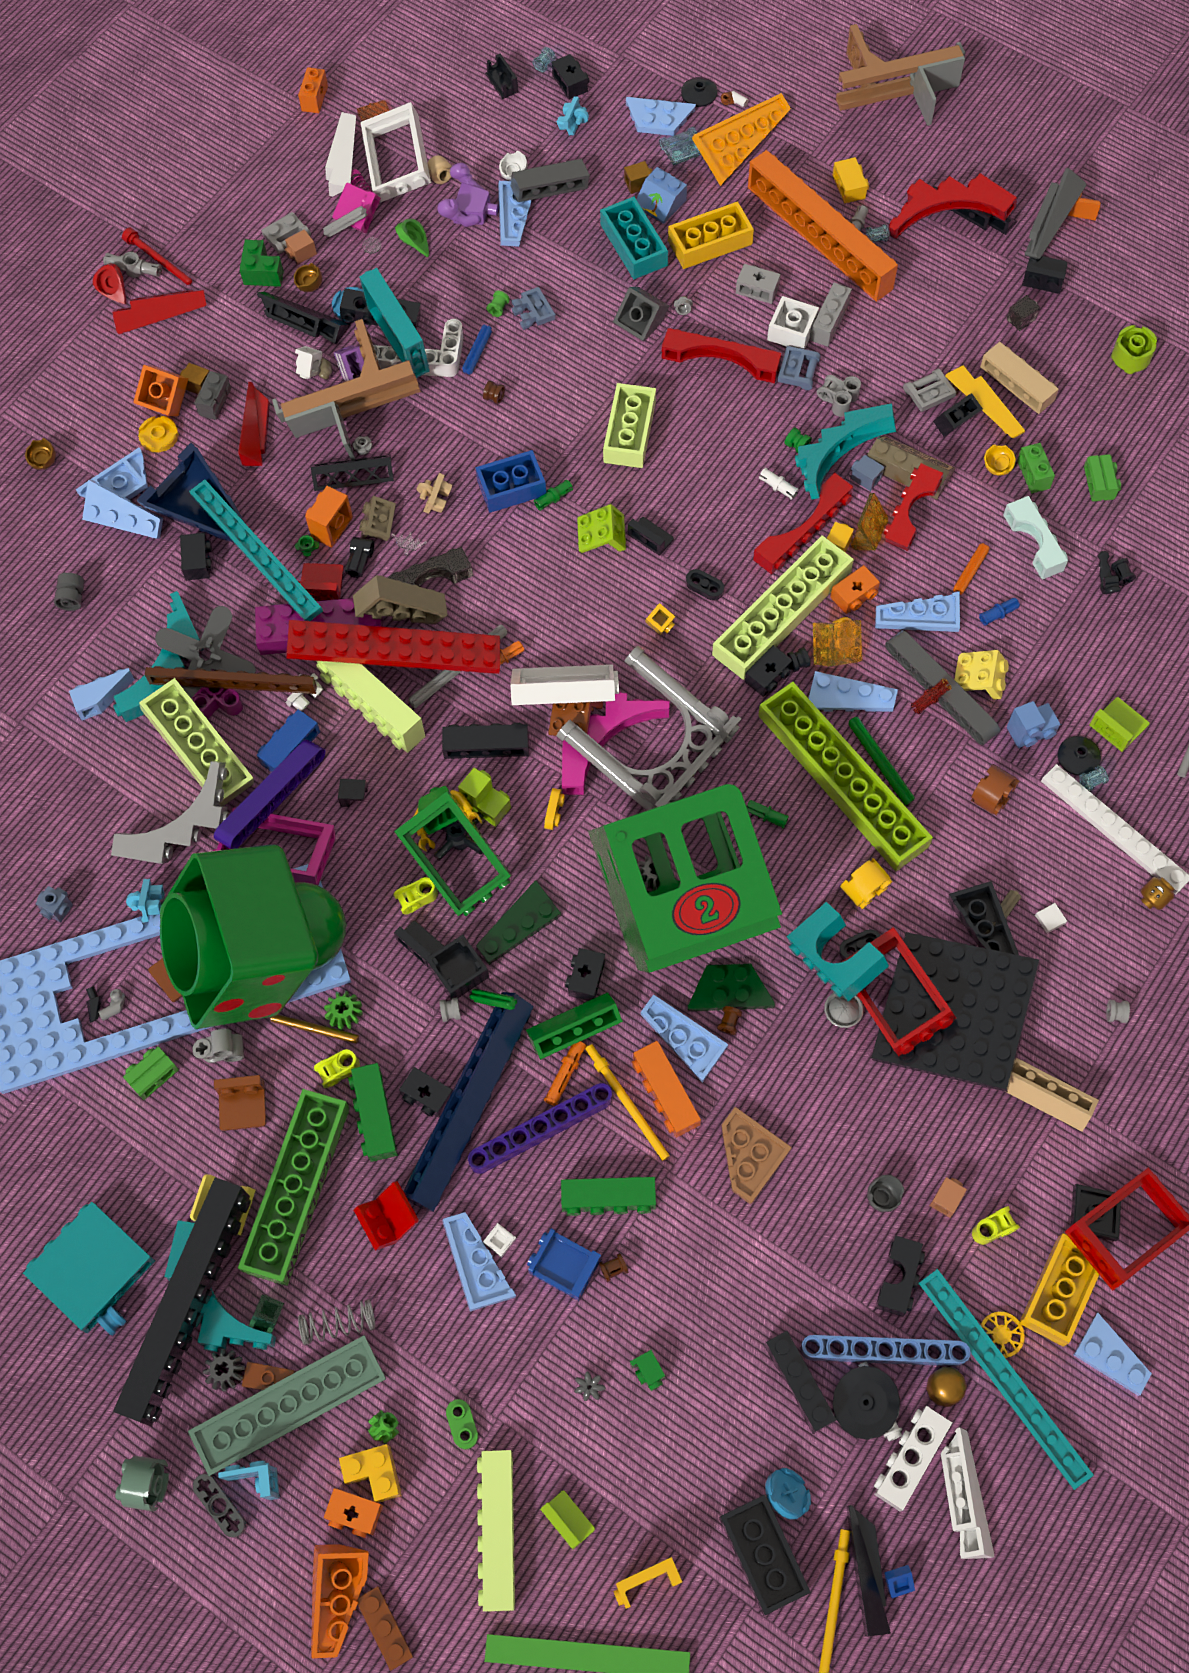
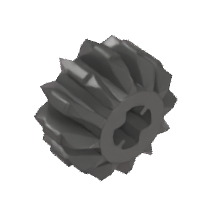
(222, 1361)

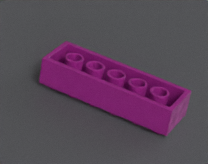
(273, 622)

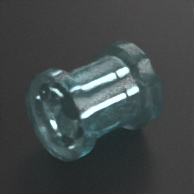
(542, 61)
(878, 233)
(1094, 778)

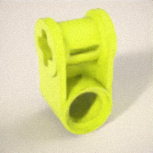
(414, 894)
(335, 1068)
(999, 1225)

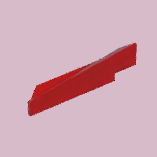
(156, 308)
(254, 428)

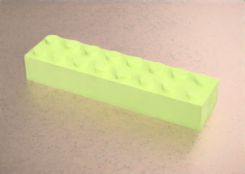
(782, 606)

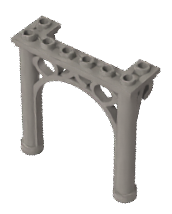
(713, 722)

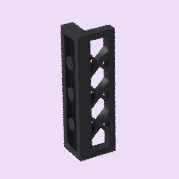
(353, 464)

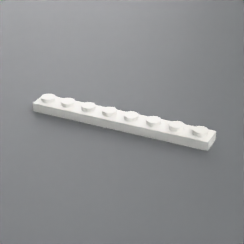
(1115, 828)

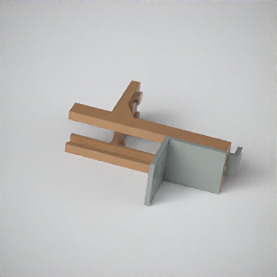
(929, 73)
(351, 397)

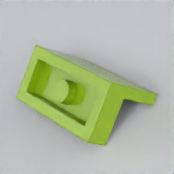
(568, 1519)

